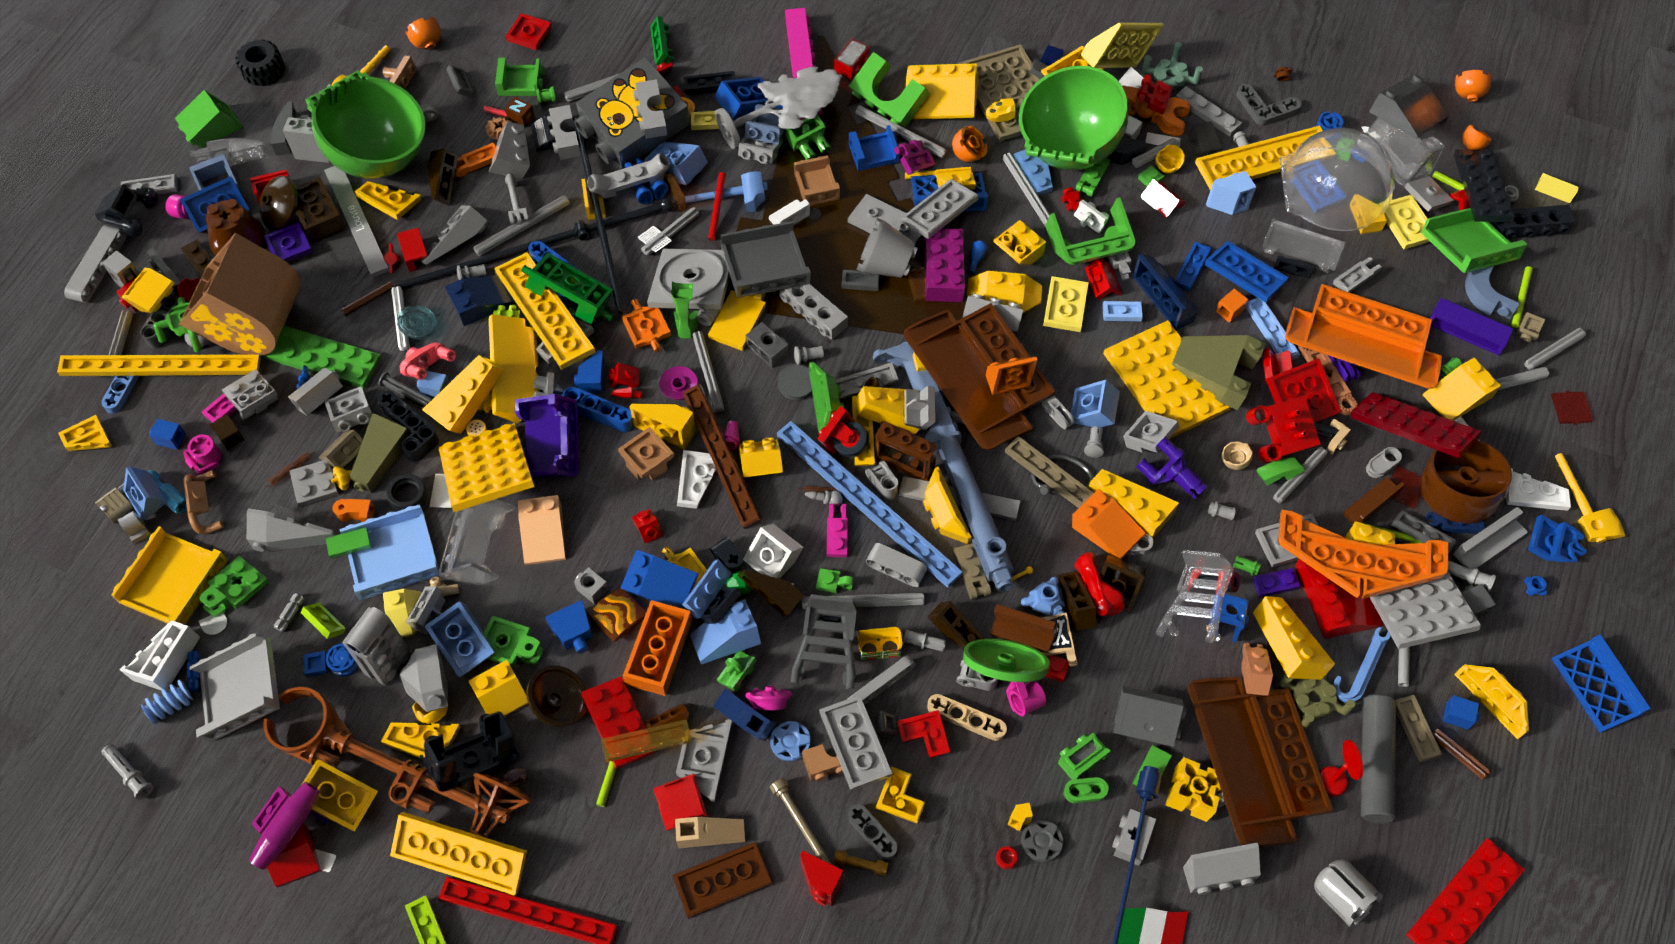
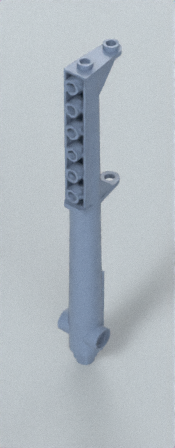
(945, 433)

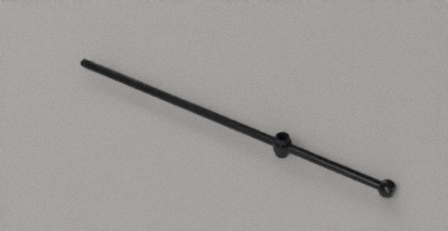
(580, 230)

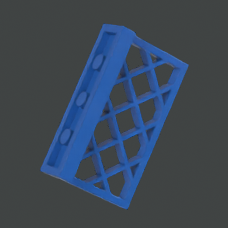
(979, 205)
(1618, 678)

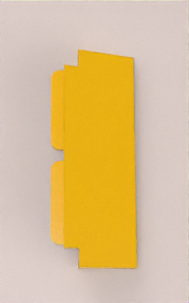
(515, 351)

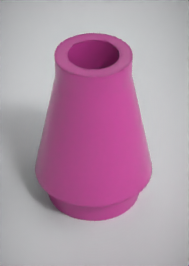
(732, 434)

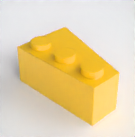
(883, 405)

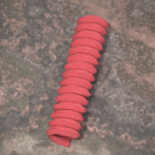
(488, 109)

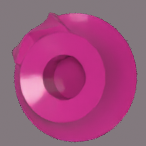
(769, 698)

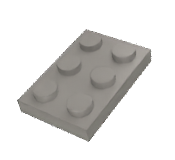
(1273, 550)

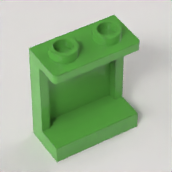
(519, 79)

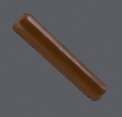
(1461, 754)

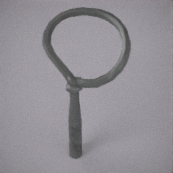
(1045, 489)

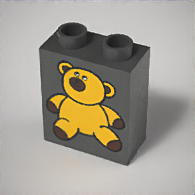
(613, 119)

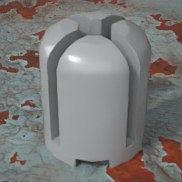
(1346, 891)

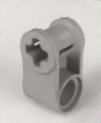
(881, 478)
(974, 679)

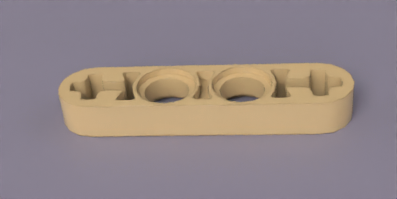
(968, 714)

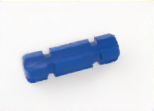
(192, 676)

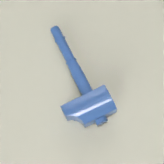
(752, 188)

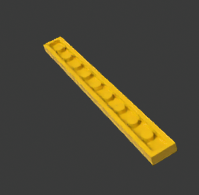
(157, 365)

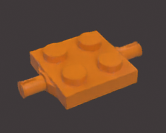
(646, 326)

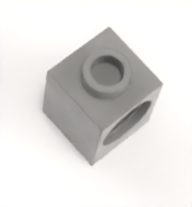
(594, 592)

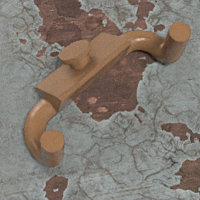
(197, 501)

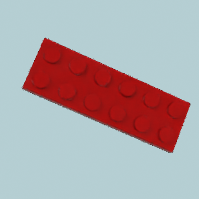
(1467, 897)

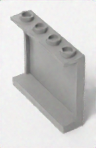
(237, 686)

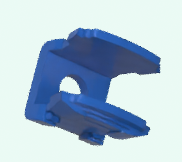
(1240, 619)

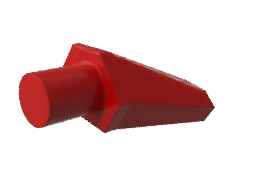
(626, 393)

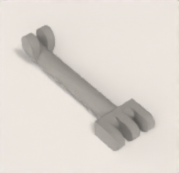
(511, 183)

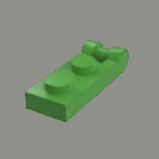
(1092, 178)

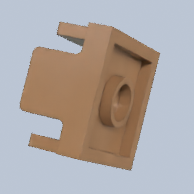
(646, 455)

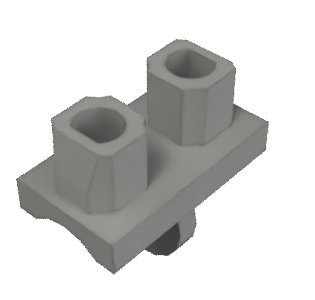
(546, 384)

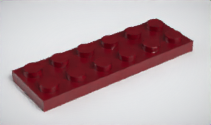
(1416, 424)

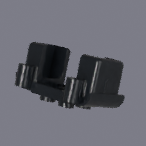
(477, 754)

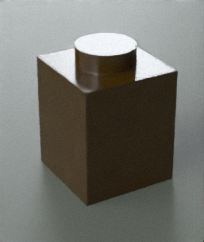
(227, 431)

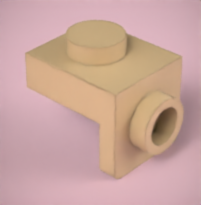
(1338, 441)

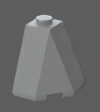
(426, 678)

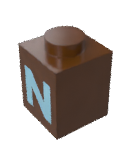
(519, 111)

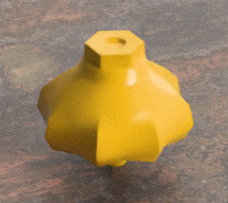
(341, 477)

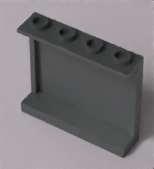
(764, 259)

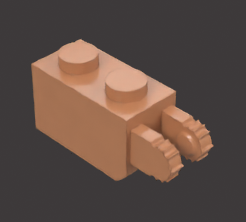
(1256, 670)

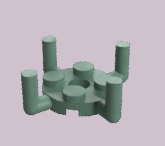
(1172, 67)

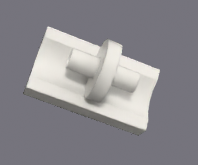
(1091, 216)

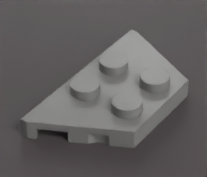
(705, 757)

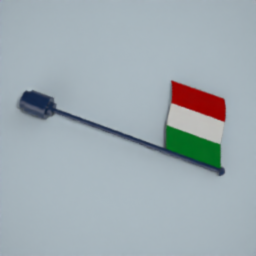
(1147, 924)

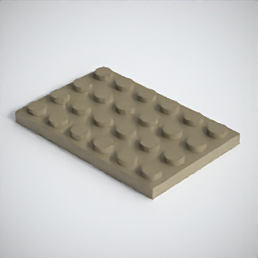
(1000, 77)

